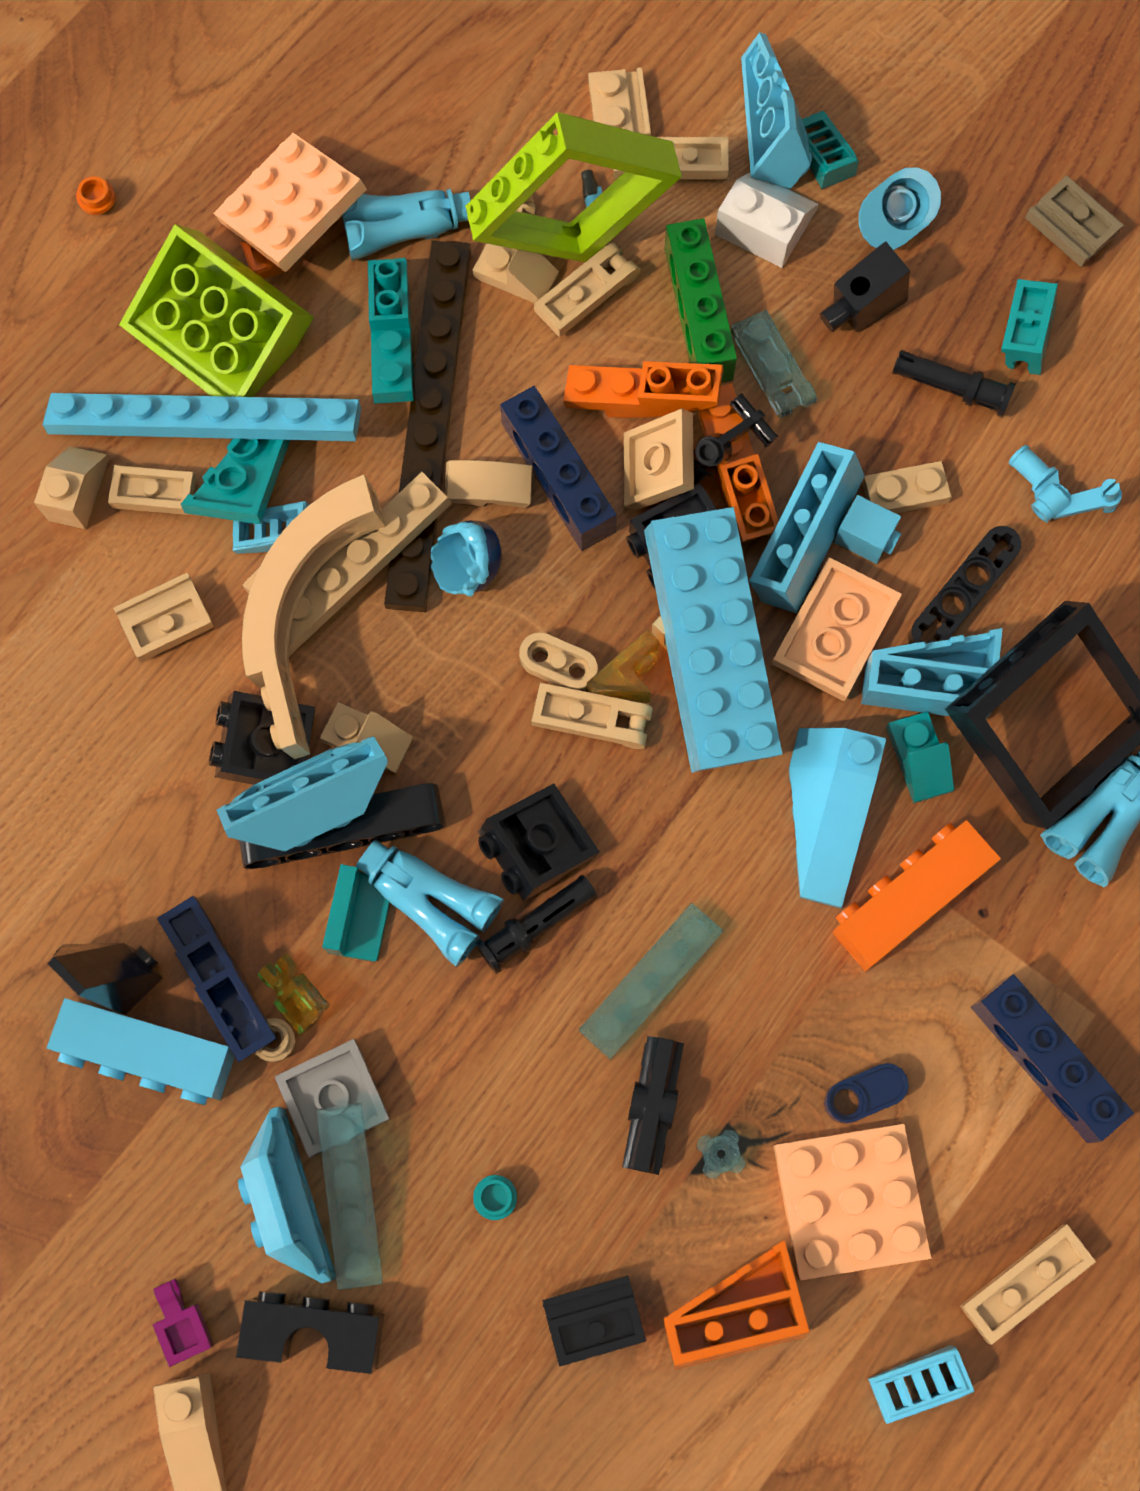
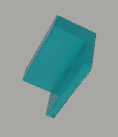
(356, 917)

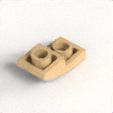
(488, 482)

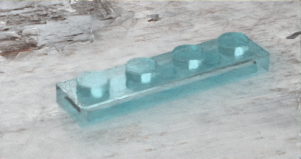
(650, 981)
(349, 1196)

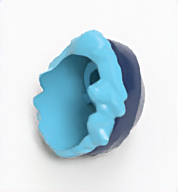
(466, 557)

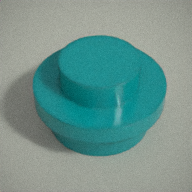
(495, 1197)

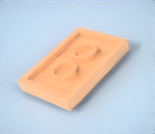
(836, 629)

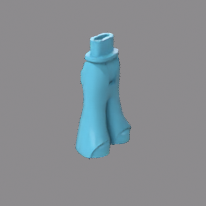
(383, 221)
(1116, 794)
(409, 883)

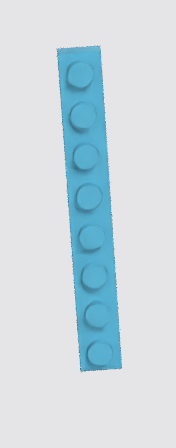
(203, 416)

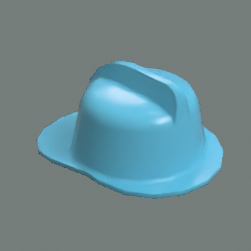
(899, 207)

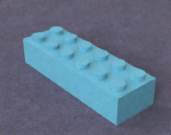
(712, 639)

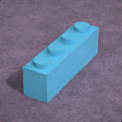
(807, 527)
(142, 1050)

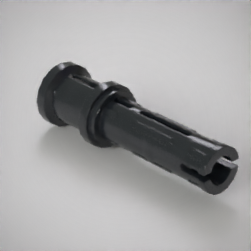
(972, 387)
(520, 933)

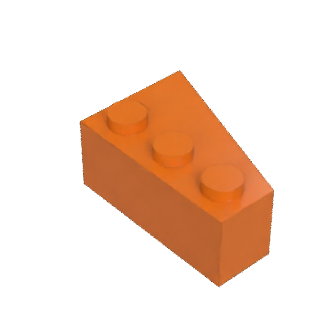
(740, 1314)

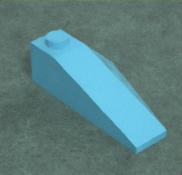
(773, 122)

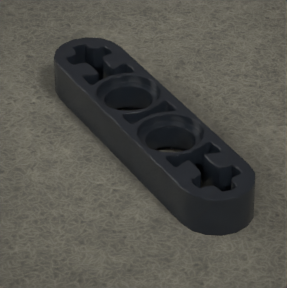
(963, 589)

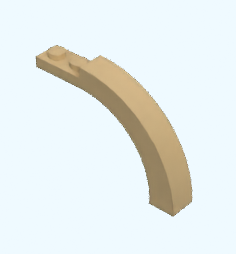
(278, 587)

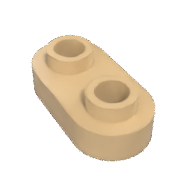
(560, 661)

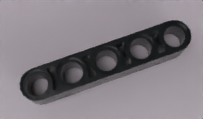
(387, 818)

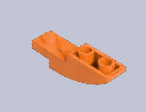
(643, 392)
(742, 475)

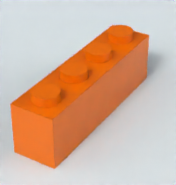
(914, 895)

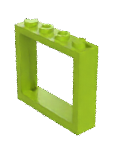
(648, 169)

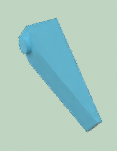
(831, 794)

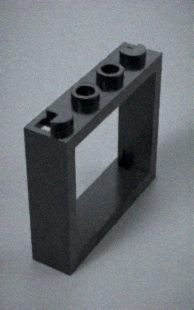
(1015, 668)

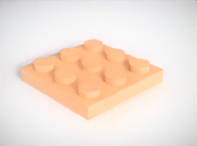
(290, 201)
(851, 1202)

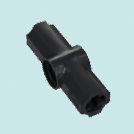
(653, 1105)

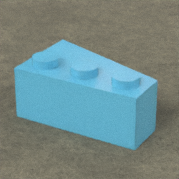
(928, 674)

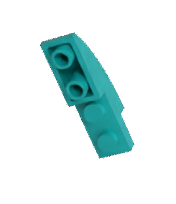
(390, 331)

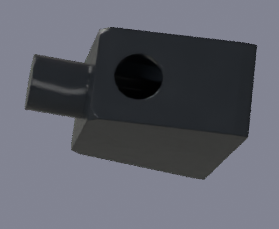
(868, 290)

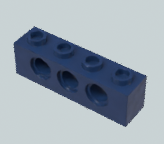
(558, 468)
(1052, 1060)

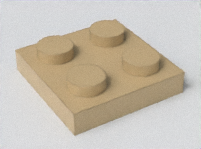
(658, 460)

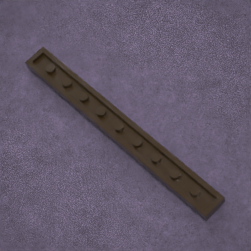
(430, 411)

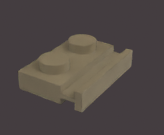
(1074, 221)

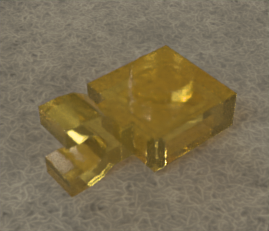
(296, 997)

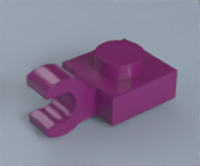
(182, 1330)

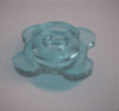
(709, 1148)

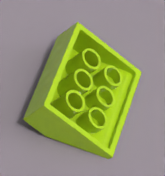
(214, 316)

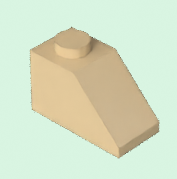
(71, 486)

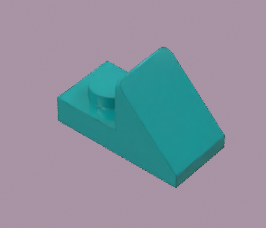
(921, 757)

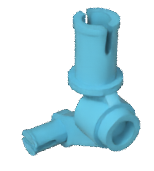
(1052, 498)

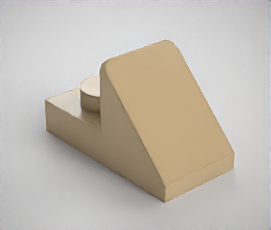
(516, 271)
(353, 726)

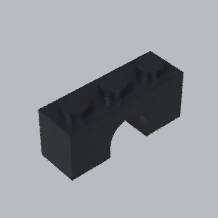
(350, 1333)

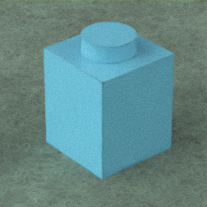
(868, 530)

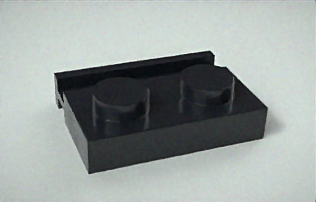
(593, 1320)

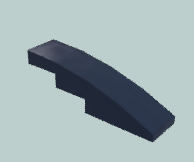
(217, 979)

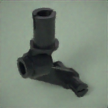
(718, 448)

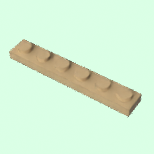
(365, 557)

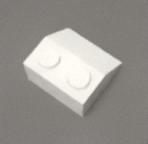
(764, 218)

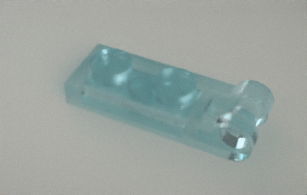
(772, 363)

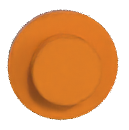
(95, 195)

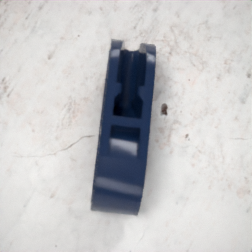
(874, 1091)

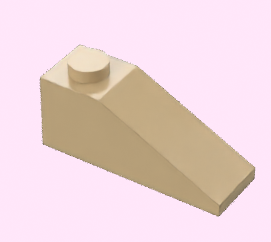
(190, 1433)

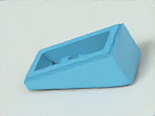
(272, 515)
(961, 1387)

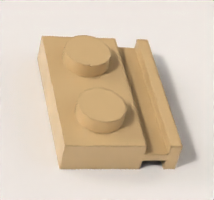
(619, 99)
(163, 617)

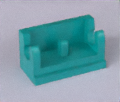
(1030, 324)

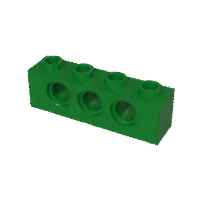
(699, 296)

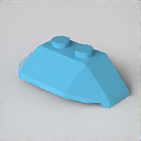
(307, 797)
(283, 1200)

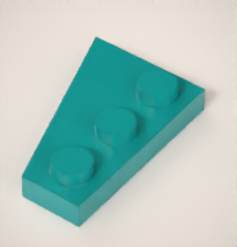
(240, 482)

